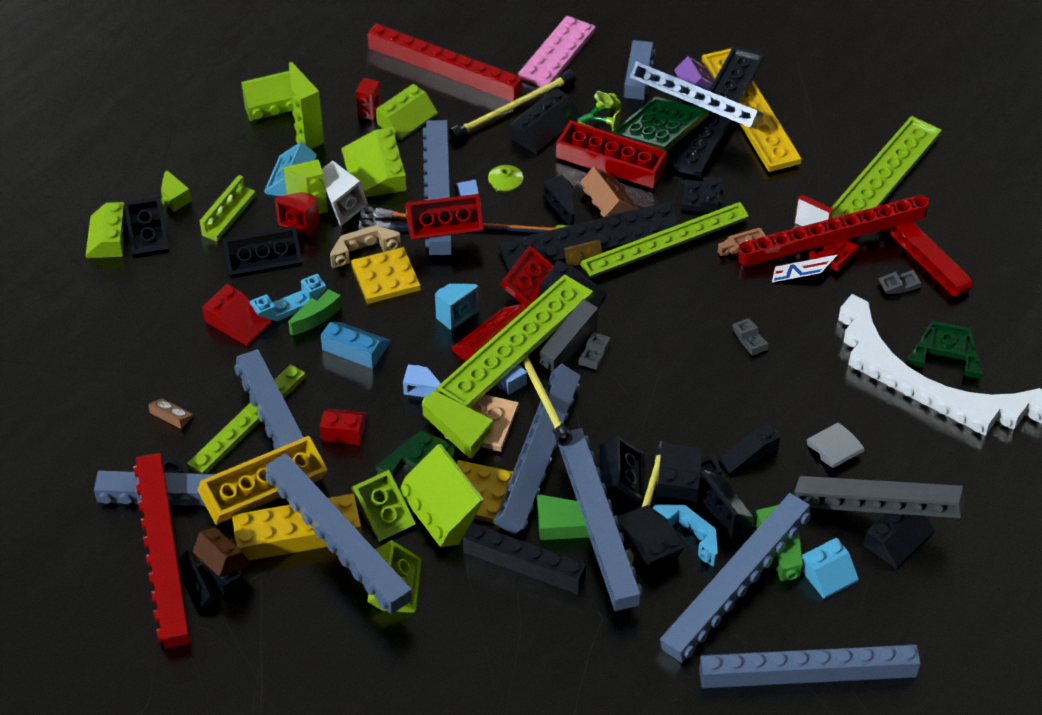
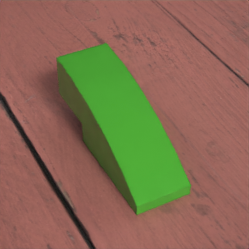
(315, 312)

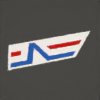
(801, 268)

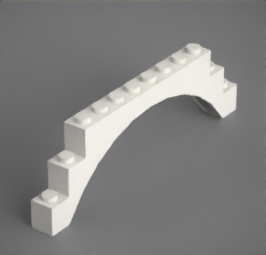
(971, 409)

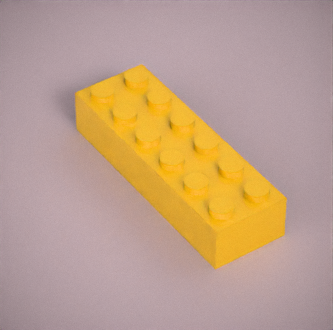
(246, 485)
(283, 531)

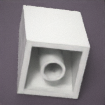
(344, 192)

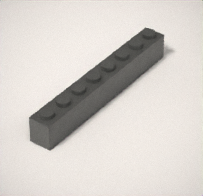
(881, 496)

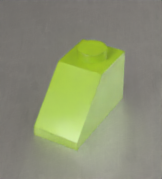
(174, 192)

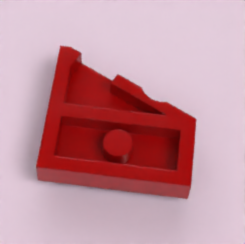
(843, 249)

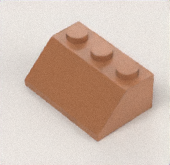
(607, 193)

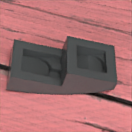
(900, 283)
(749, 336)
(594, 351)

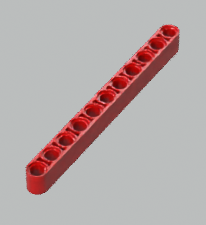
(833, 230)

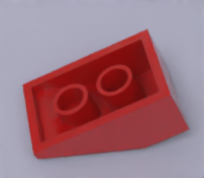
(234, 315)

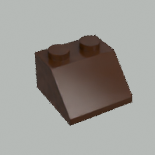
(219, 552)

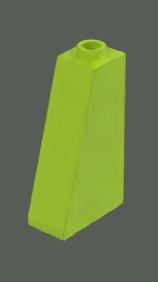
(457, 422)

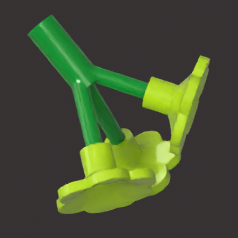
(608, 101)

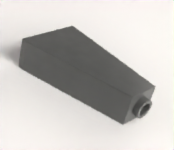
(569, 336)

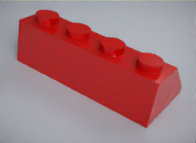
(444, 216)
(484, 333)

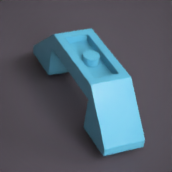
(311, 288)
(694, 523)

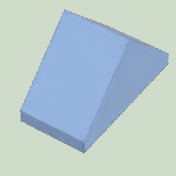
(466, 188)

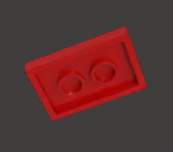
(526, 276)

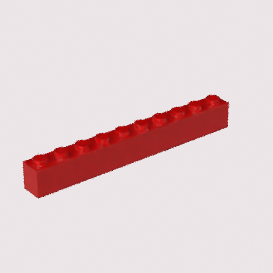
(445, 62)
(162, 550)

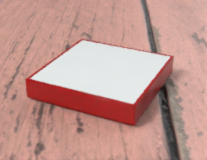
(811, 211)

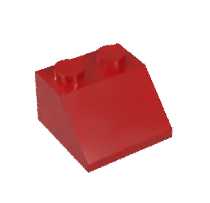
(299, 211)
(342, 426)

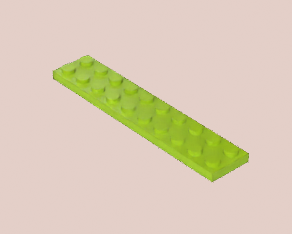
(888, 167)
(514, 342)

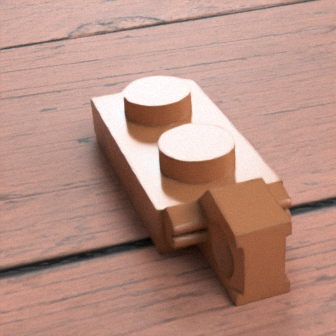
(732, 243)

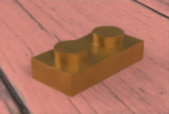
(580, 252)

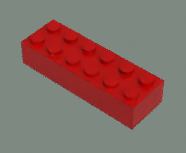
(611, 154)

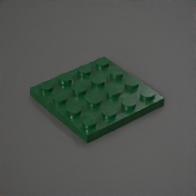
(662, 123)

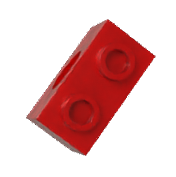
(368, 98)

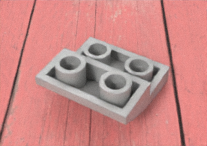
(835, 445)

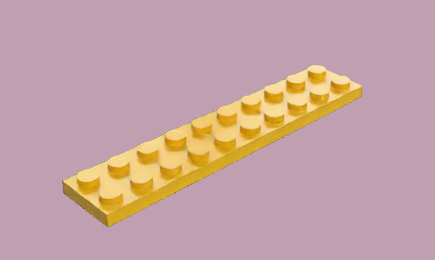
(769, 138)

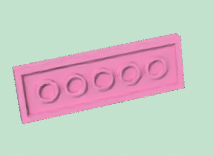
(557, 51)

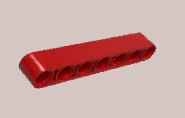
(932, 258)

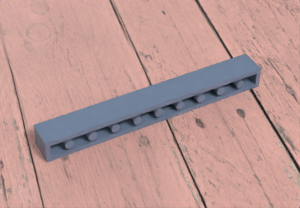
(437, 176)
(536, 453)
(600, 522)
(338, 534)
(735, 578)
(809, 666)

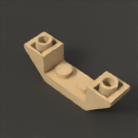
(352, 241)

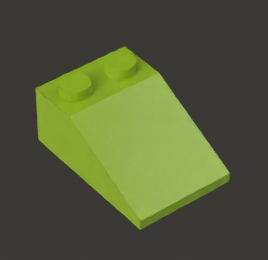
(382, 506)

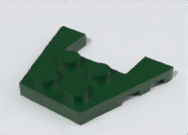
(950, 342)
(414, 451)

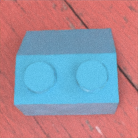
(456, 304)
(829, 568)

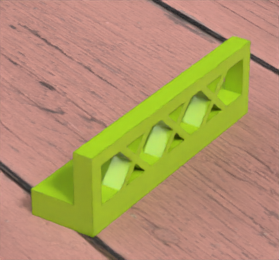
(226, 209)

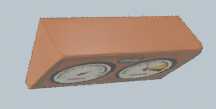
(170, 413)

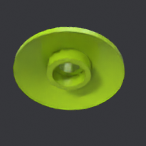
(505, 178)

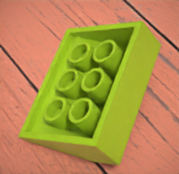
(306, 109)
(376, 163)
(441, 497)

